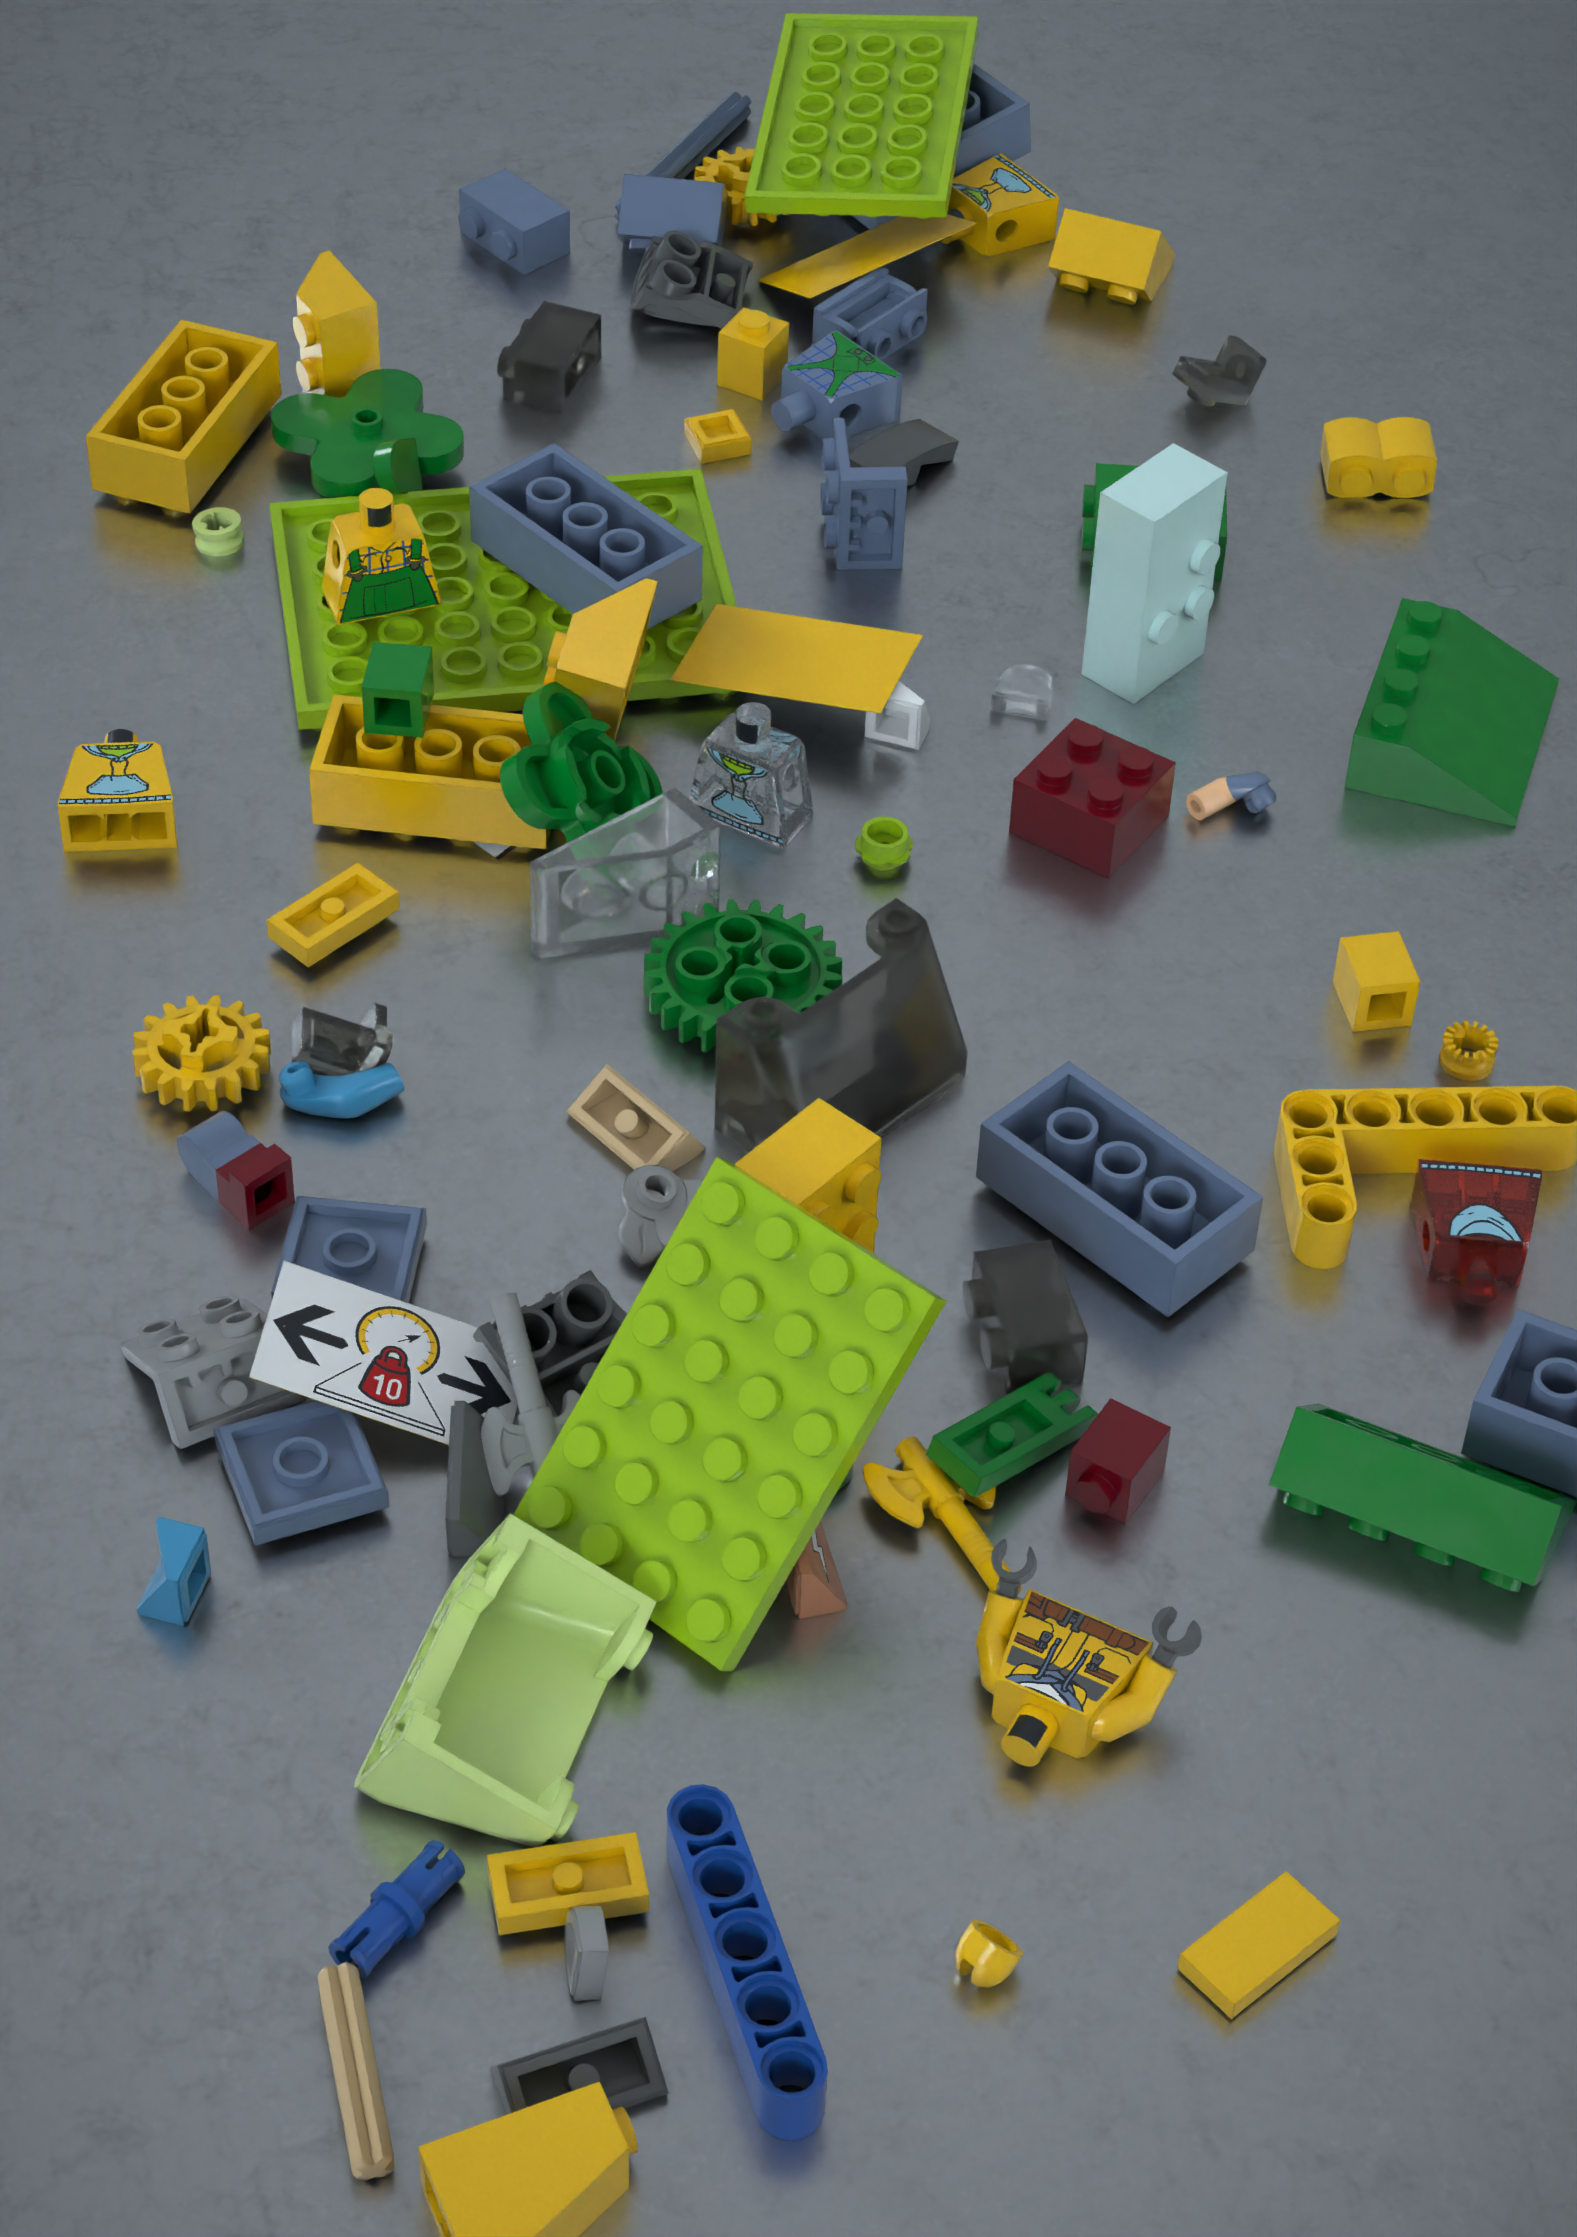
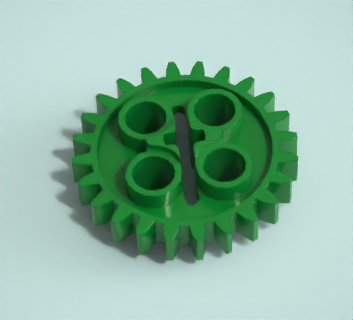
(731, 958)

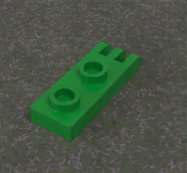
(1010, 1434)

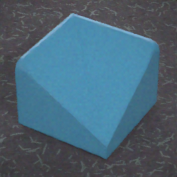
(180, 1573)

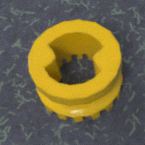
(1472, 1038)

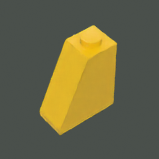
(531, 2170)

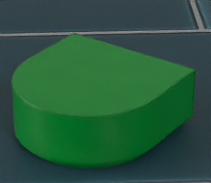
(397, 466)

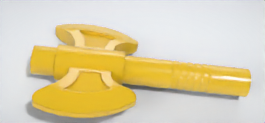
(927, 1486)

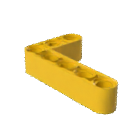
(1386, 1130)

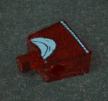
(1474, 1224)

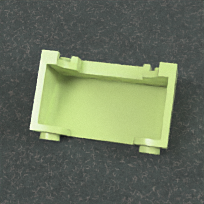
(507, 1689)

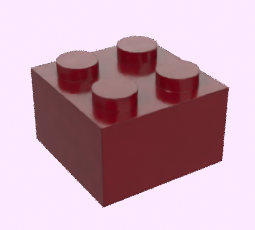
(1091, 797)

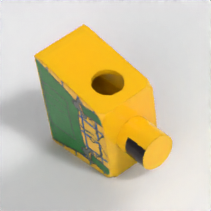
(377, 561)

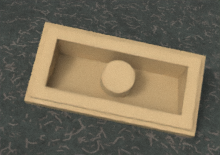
(632, 1124)

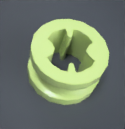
(218, 531)

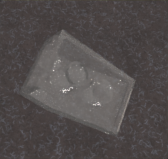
(626, 879)

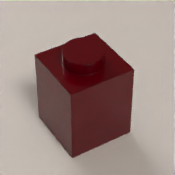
(1117, 1461)

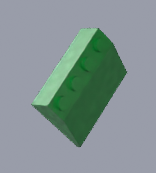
(1451, 717)

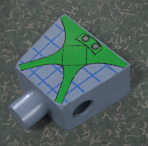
(837, 382)

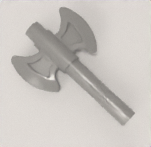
(509, 1445)

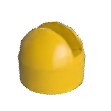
(986, 1954)

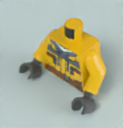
(1066, 1674)

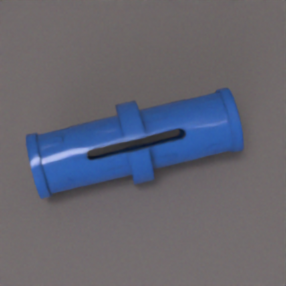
(397, 1908)

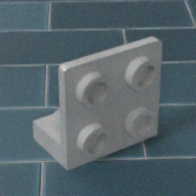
(205, 1368)

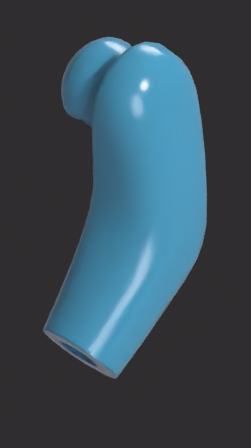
(338, 1095)

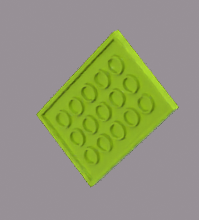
(863, 115)
(729, 1410)

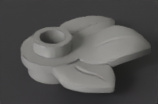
(652, 1218)

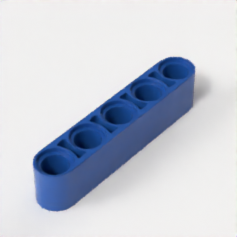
(751, 1988)

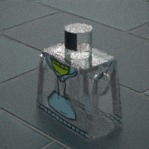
(754, 777)

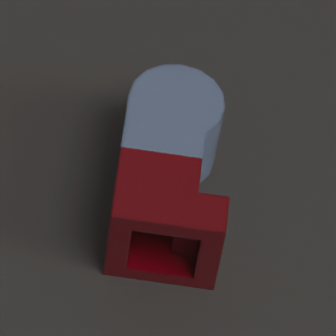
(235, 1164)

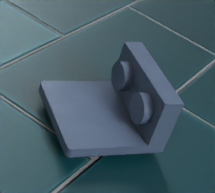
(861, 508)

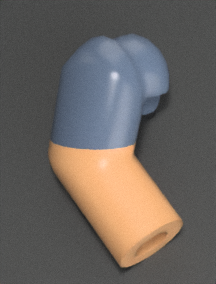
(1229, 789)

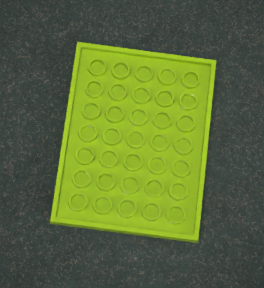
(491, 622)

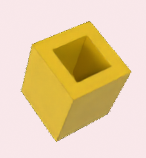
(752, 353)
(1376, 981)

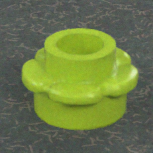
(884, 843)

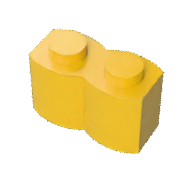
(1378, 457)

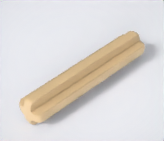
(355, 2072)

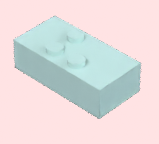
(1153, 572)

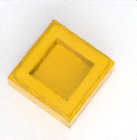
(717, 436)

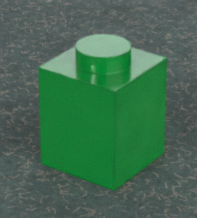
(397, 689)

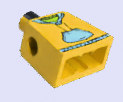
(1007, 206)
(117, 797)

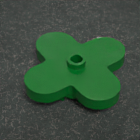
(348, 430)
(572, 770)

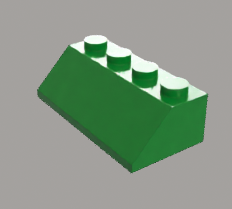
(1421, 1494)

